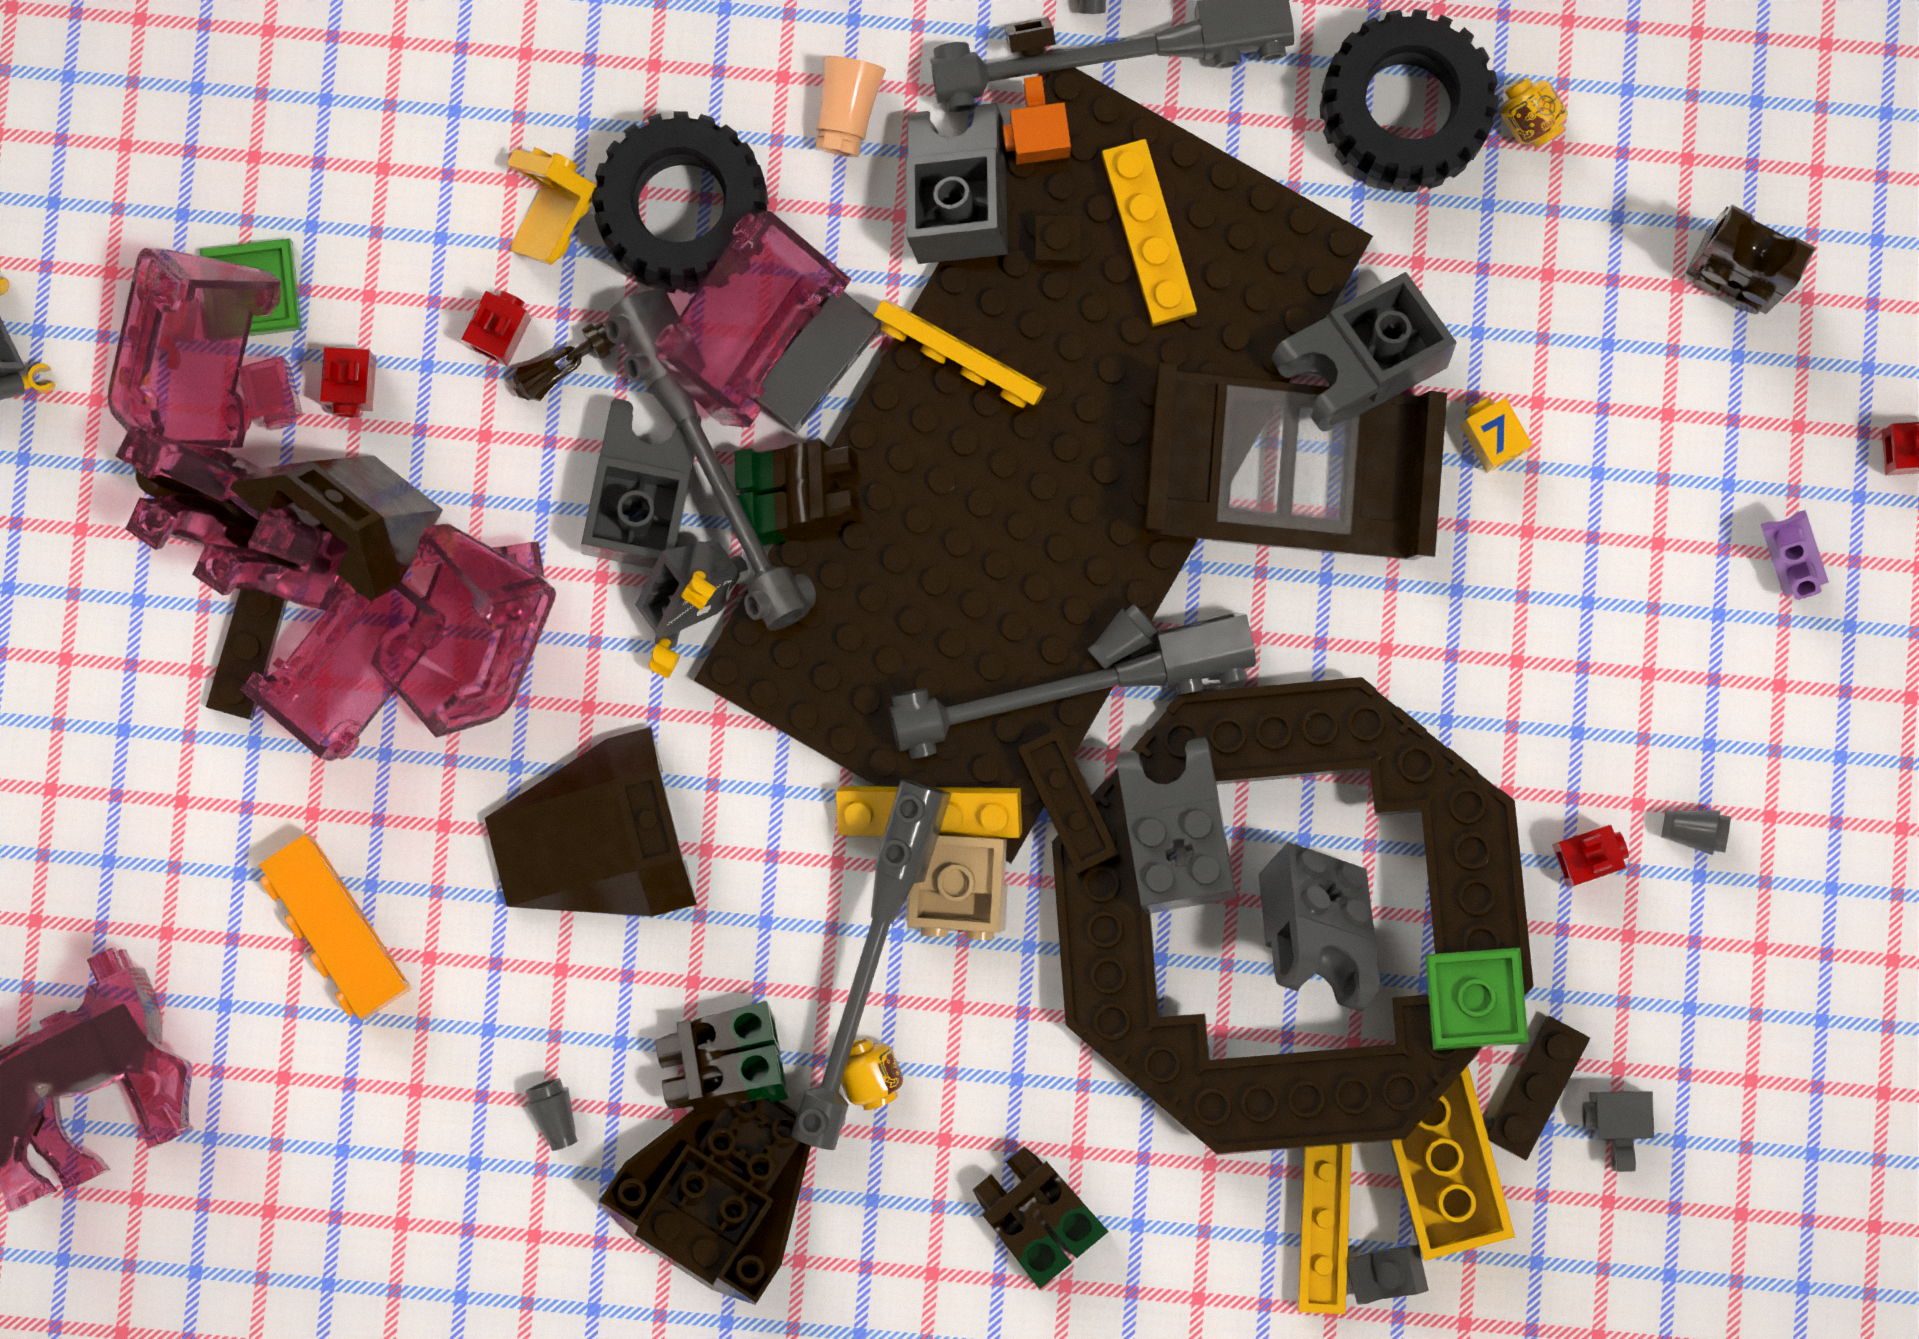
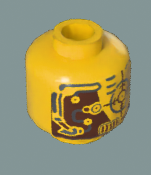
(1533, 112)
(871, 1075)

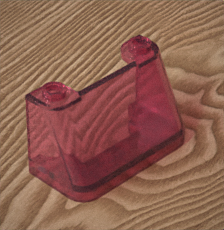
(746, 316)
(185, 344)
(491, 627)
(348, 667)

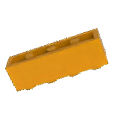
(334, 927)

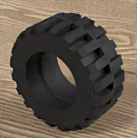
(1422, 44)
(644, 155)

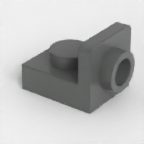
(1387, 1274)

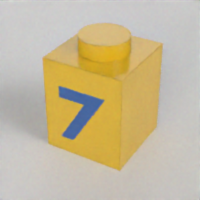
(1495, 433)

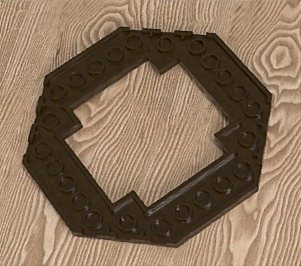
(1301, 1095)

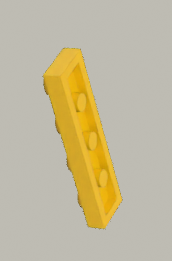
(1149, 232)
(976, 364)
(968, 813)
(1324, 1229)

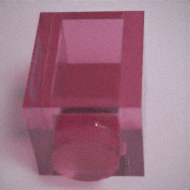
(271, 393)

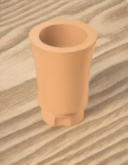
(846, 104)

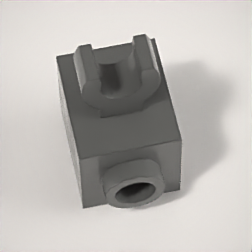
(1620, 1118)

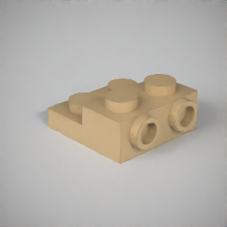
(962, 889)

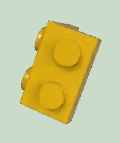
(556, 208)

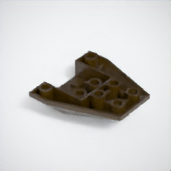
(358, 503)
(594, 836)
(716, 1195)

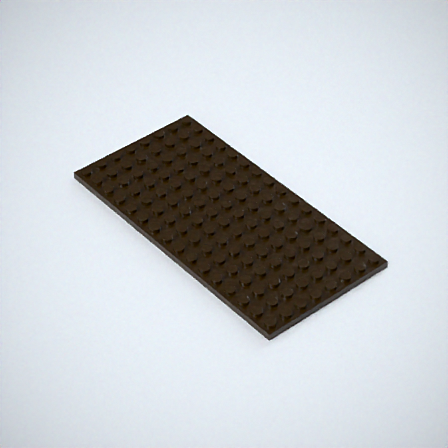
(1014, 532)

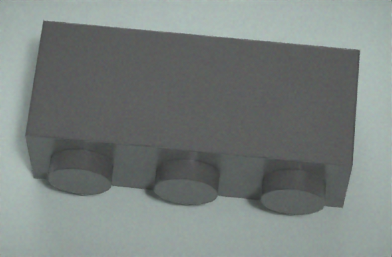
(817, 360)

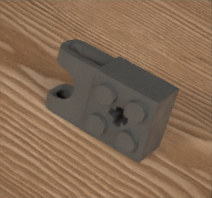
(956, 189)
(1368, 350)
(640, 476)
(1172, 818)
(1320, 924)

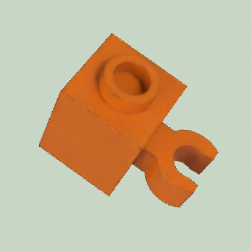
(1039, 129)

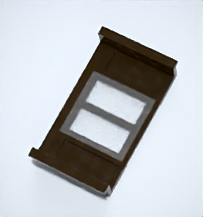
(1255, 469)

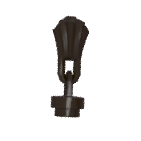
(536, 379)

